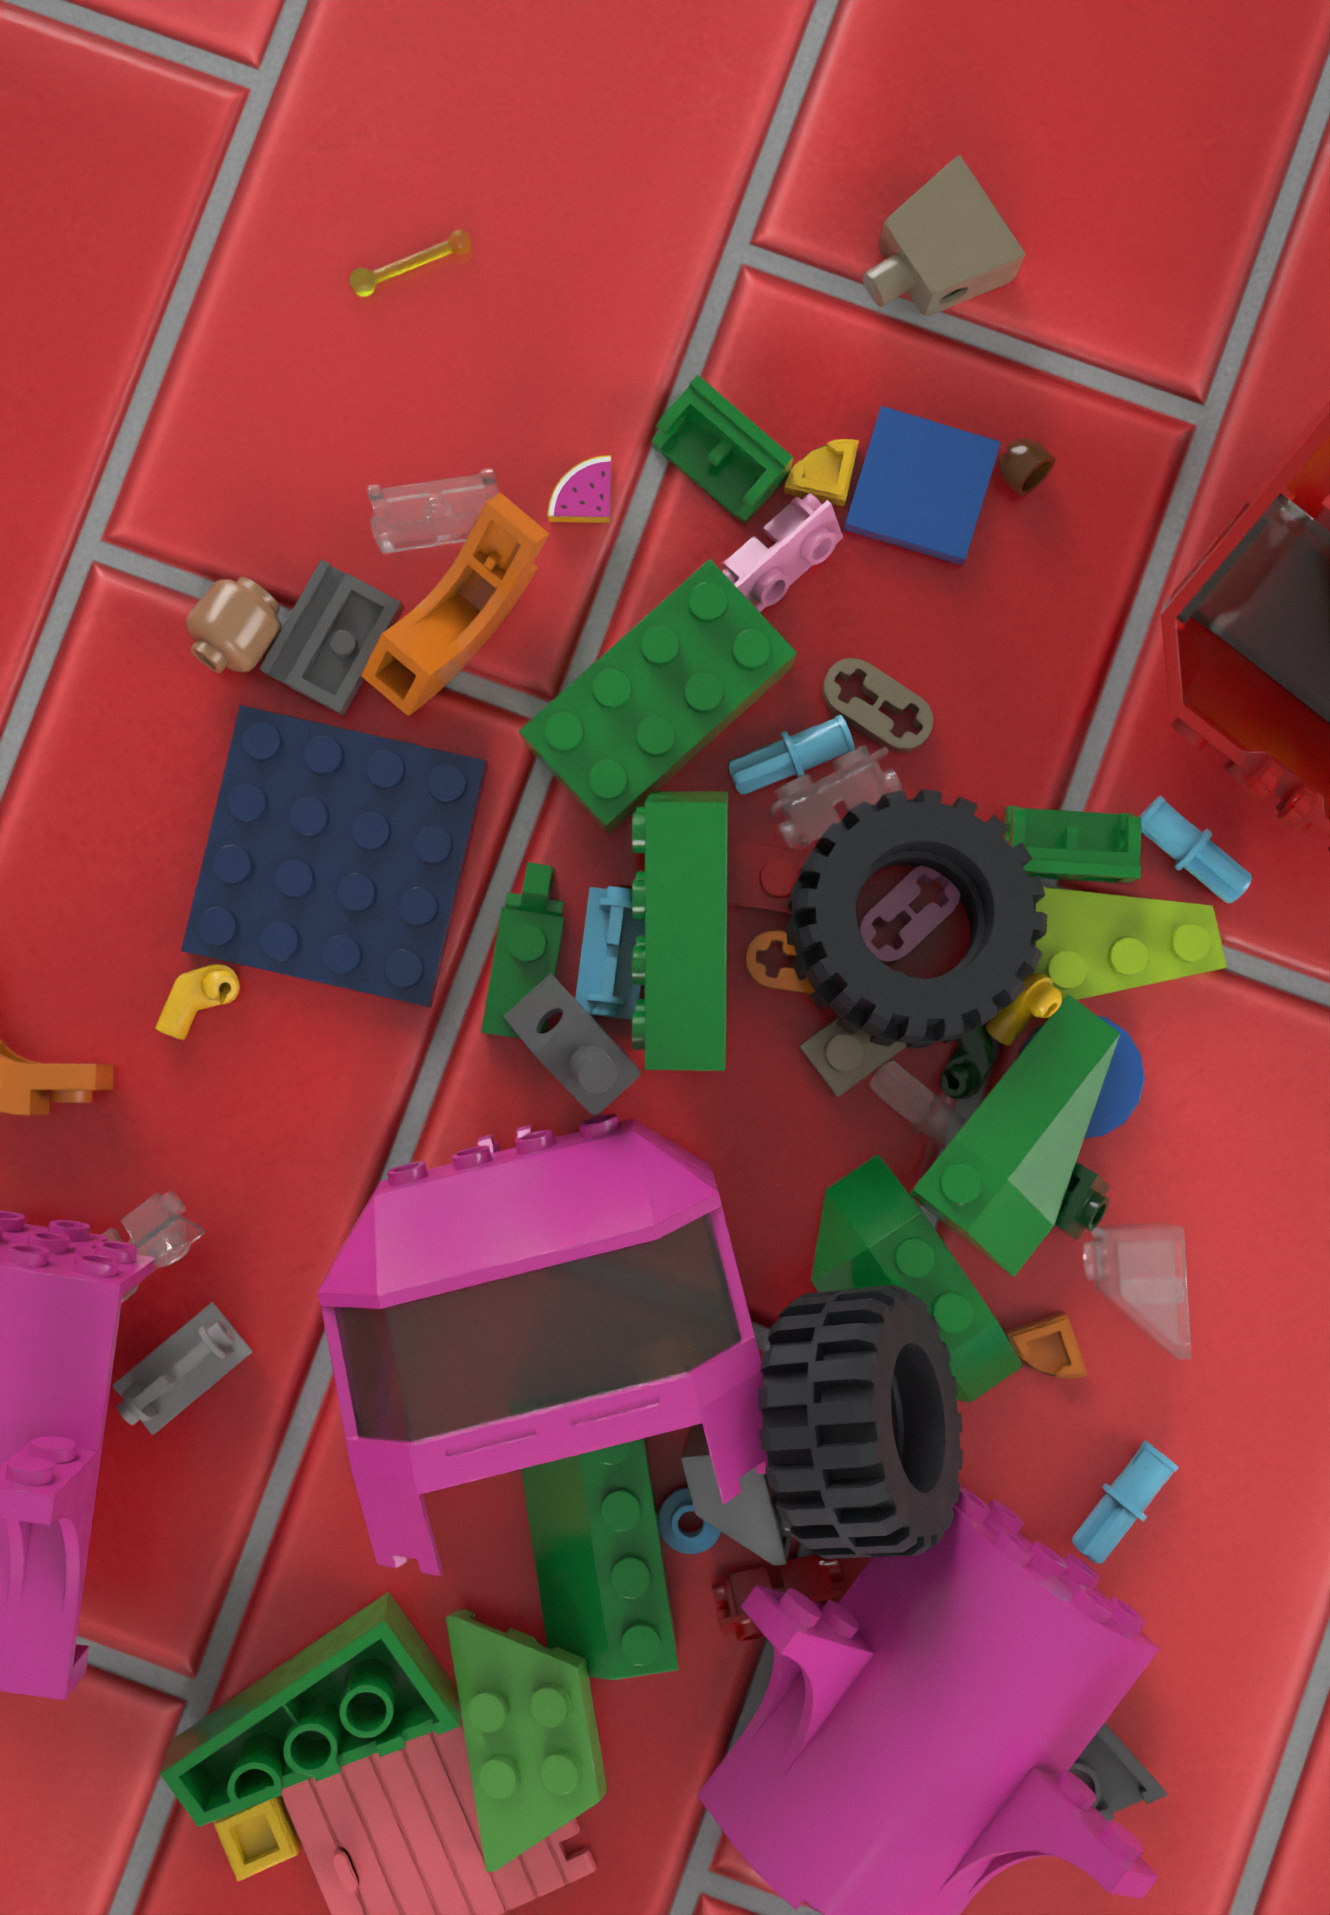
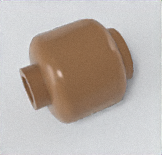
(233, 625)

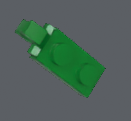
(524, 947)

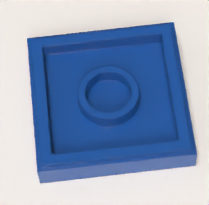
(922, 485)

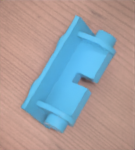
(606, 954)

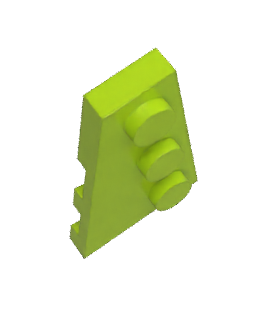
(1123, 942)

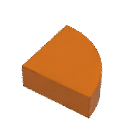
(1049, 1346)

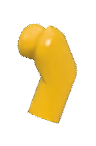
(194, 992)

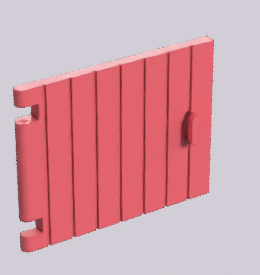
(417, 1837)

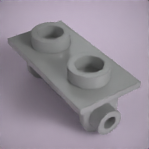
(181, 1369)

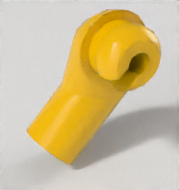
(1036, 1000)

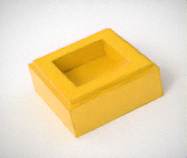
(258, 1837)

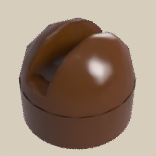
(1025, 465)

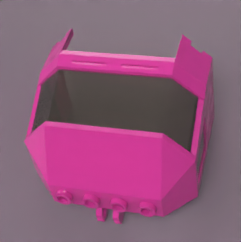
(536, 1318)

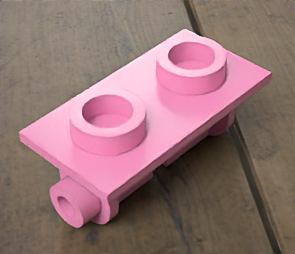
(802, 537)

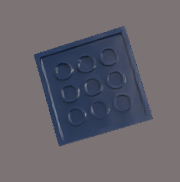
(335, 856)

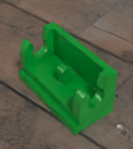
(722, 450)
(1077, 844)

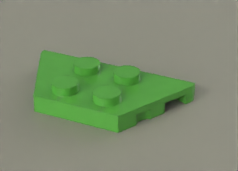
(525, 1735)

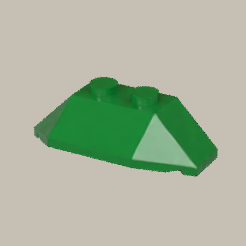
(880, 1237)

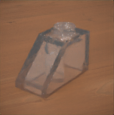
(1145, 1279)

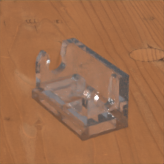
(429, 511)

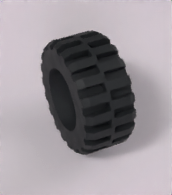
(992, 889)
(861, 1423)

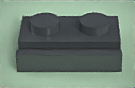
(331, 637)

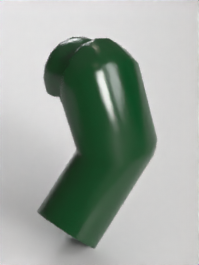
(968, 1065)

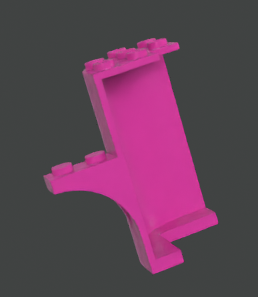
(55, 1380)
(933, 1726)

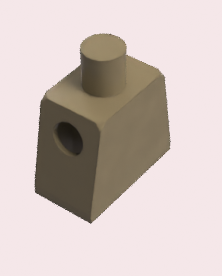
(944, 245)

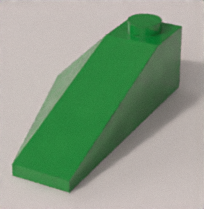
(1017, 1151)

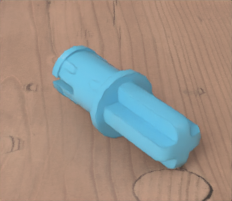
(791, 755)
(1194, 851)
(1123, 1503)

